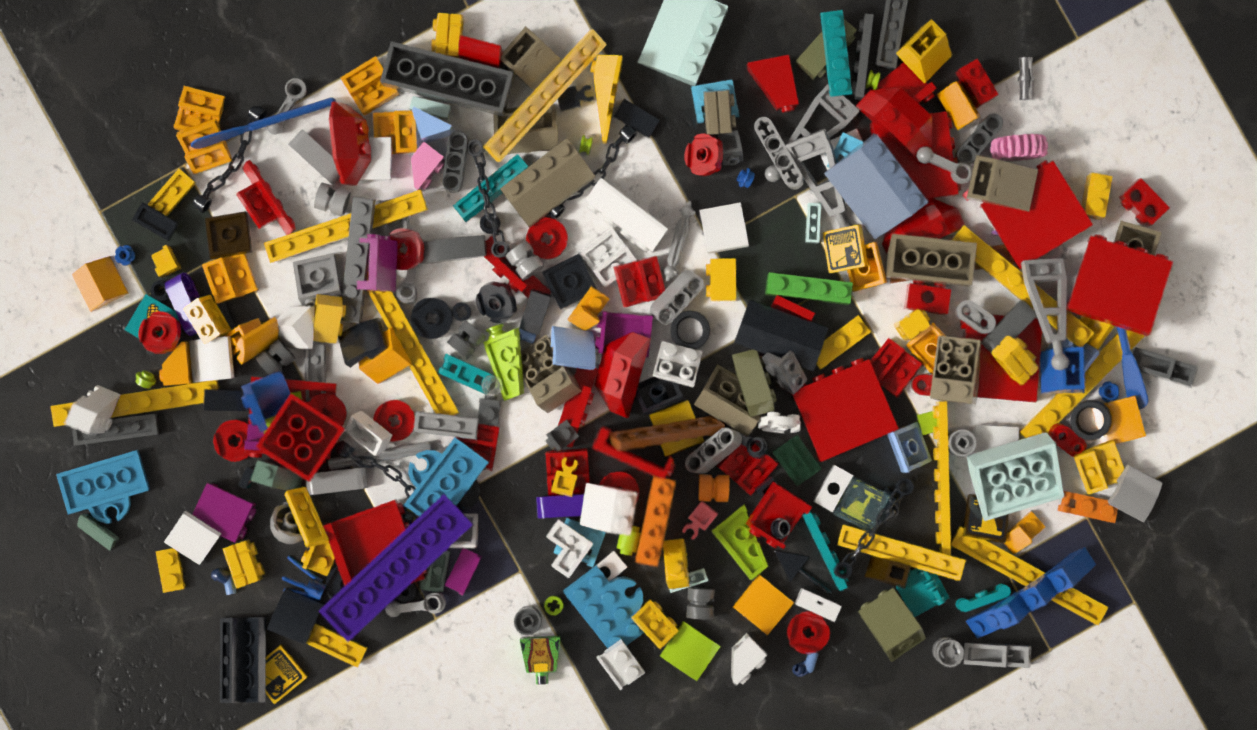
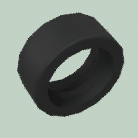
(695, 315)
(1091, 435)

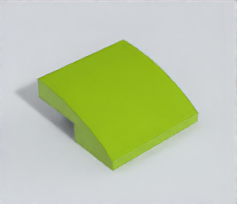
(690, 651)

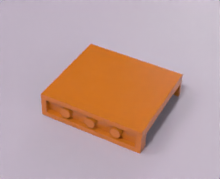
(655, 521)

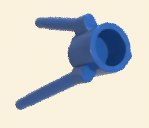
(314, 588)

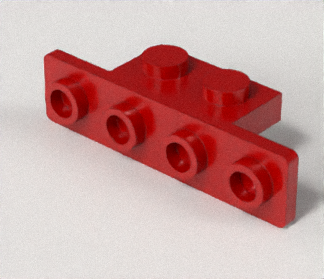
(262, 203)
(503, 268)
(575, 407)

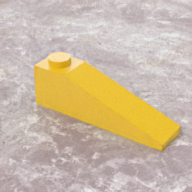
(606, 80)

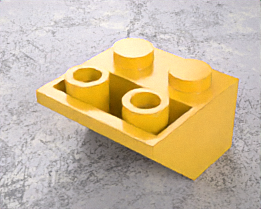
(926, 51)

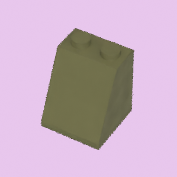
(892, 624)

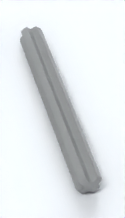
(388, 454)

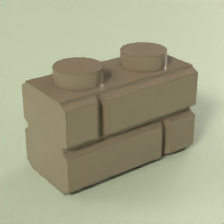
(718, 111)

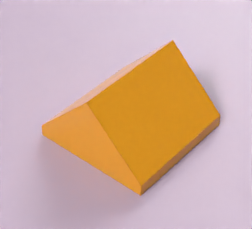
(958, 105)
(871, 275)
(99, 282)
(925, 346)
(388, 362)

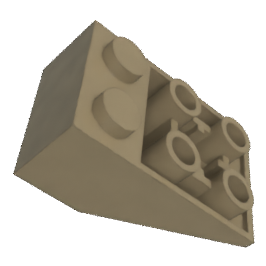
(529, 58)
(1002, 183)
(956, 370)
(547, 383)

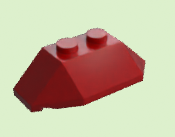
(899, 118)
(349, 143)
(931, 221)
(621, 372)

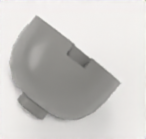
(284, 525)

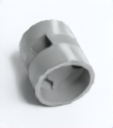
(332, 199)
(524, 260)
(961, 442)
(948, 651)

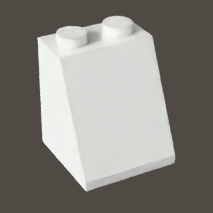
(608, 508)

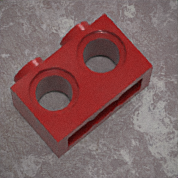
(1147, 198)

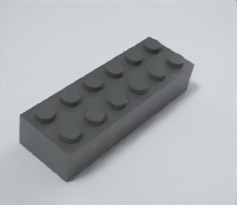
(447, 79)

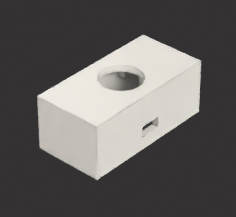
(359, 429)
(835, 475)
(614, 563)
(809, 601)

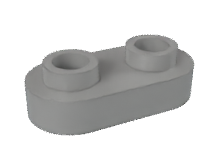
(975, 316)

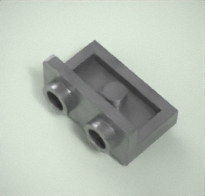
(785, 372)

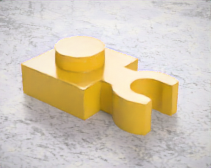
(565, 481)

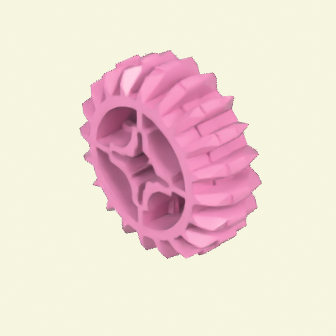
(1019, 147)

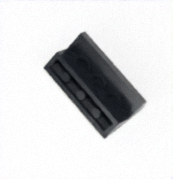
(780, 332)
(242, 660)

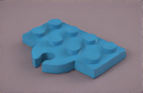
(445, 473)
(104, 485)
(607, 606)

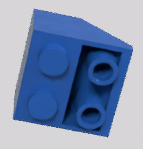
(1063, 381)

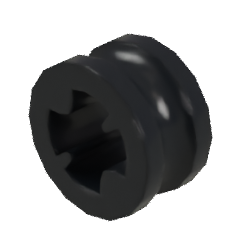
(456, 315)

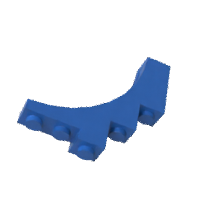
(1034, 595)

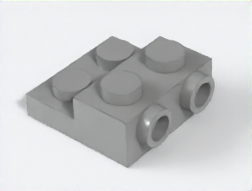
(315, 277)

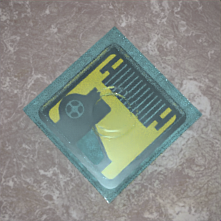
(861, 504)

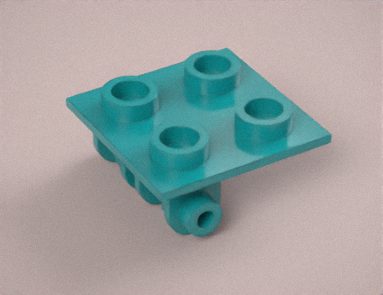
(923, 591)

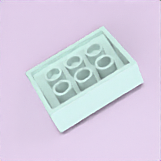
(683, 38)
(1016, 476)

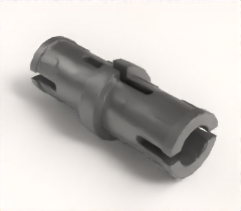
(1025, 78)

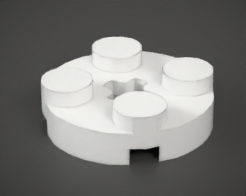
(778, 424)

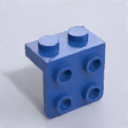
(265, 398)

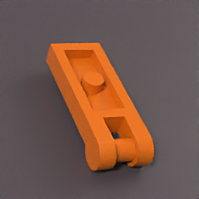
(1088, 507)

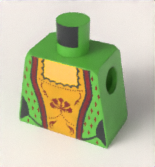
(540, 656)

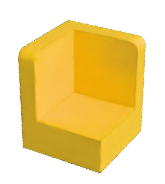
(165, 262)

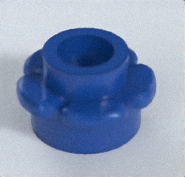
(745, 178)
(130, 255)
(1114, 391)

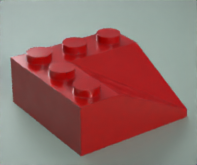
(300, 437)

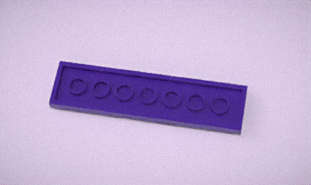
(396, 567)

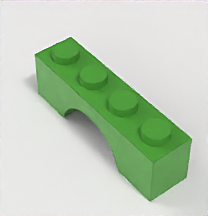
(809, 288)

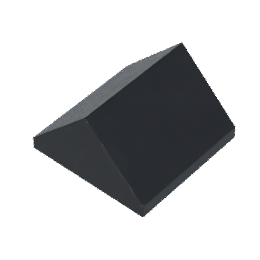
(657, 394)

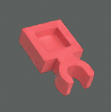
(701, 518)

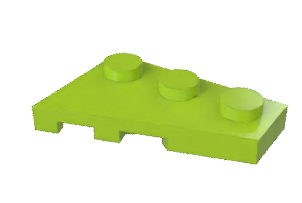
(506, 362)
(740, 543)

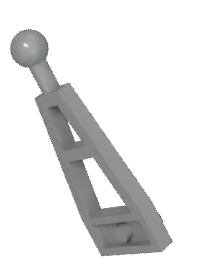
(837, 106)
(809, 147)
(1046, 271)

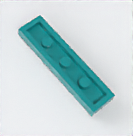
(836, 53)
(473, 202)
(821, 541)

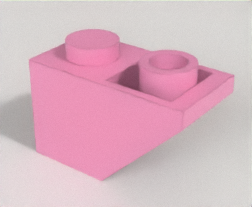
(424, 165)

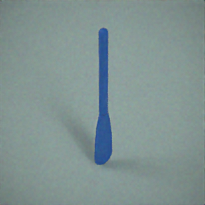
(230, 133)
(1132, 376)

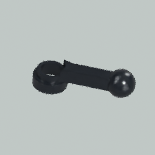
(748, 442)

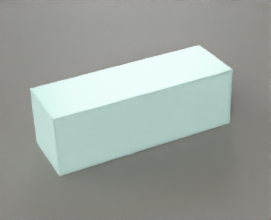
(431, 107)
(813, 223)
(695, 577)

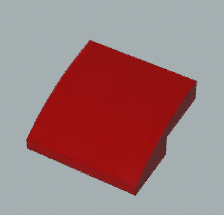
(480, 52)
(639, 281)
(894, 367)
(485, 444)
(554, 463)
(745, 469)

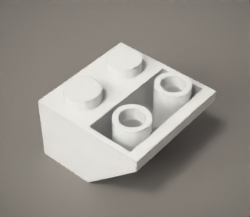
(677, 364)
(745, 656)

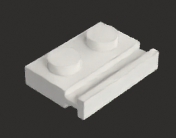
(620, 664)

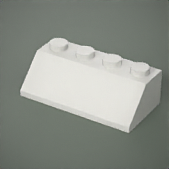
(626, 215)

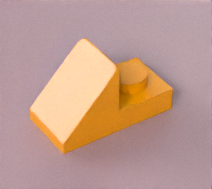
(588, 309)
(1023, 532)

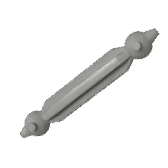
(678, 241)

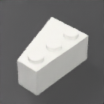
(93, 412)

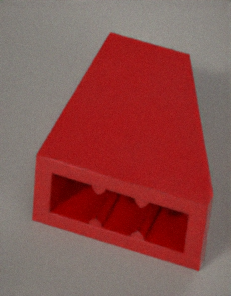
(776, 81)

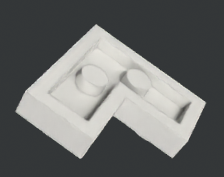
(574, 547)

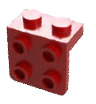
(906, 79)

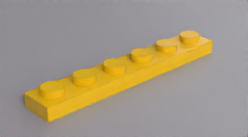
(904, 553)

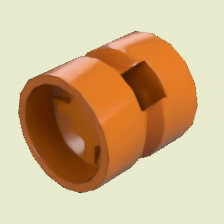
(713, 488)

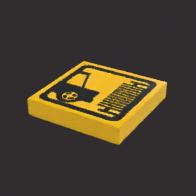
(845, 249)
(281, 674)

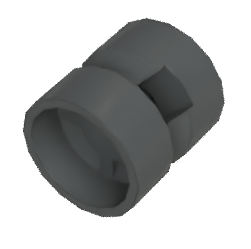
(462, 346)
(270, 363)
(700, 603)
(527, 620)

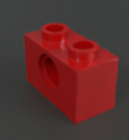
(977, 83)
(940, 301)

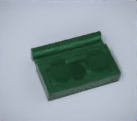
(796, 460)

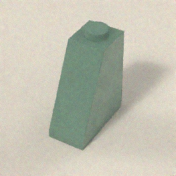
(275, 475)

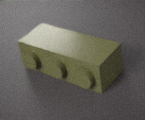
(813, 58)
(754, 382)

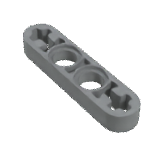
(778, 153)

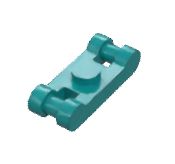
(464, 373)
(983, 598)

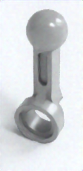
(288, 103)
(926, 155)
(408, 283)
(395, 608)

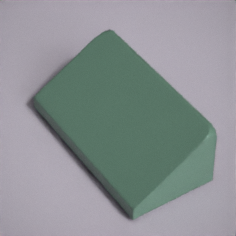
(97, 531)
(436, 574)

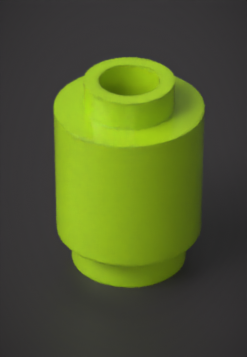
(629, 543)

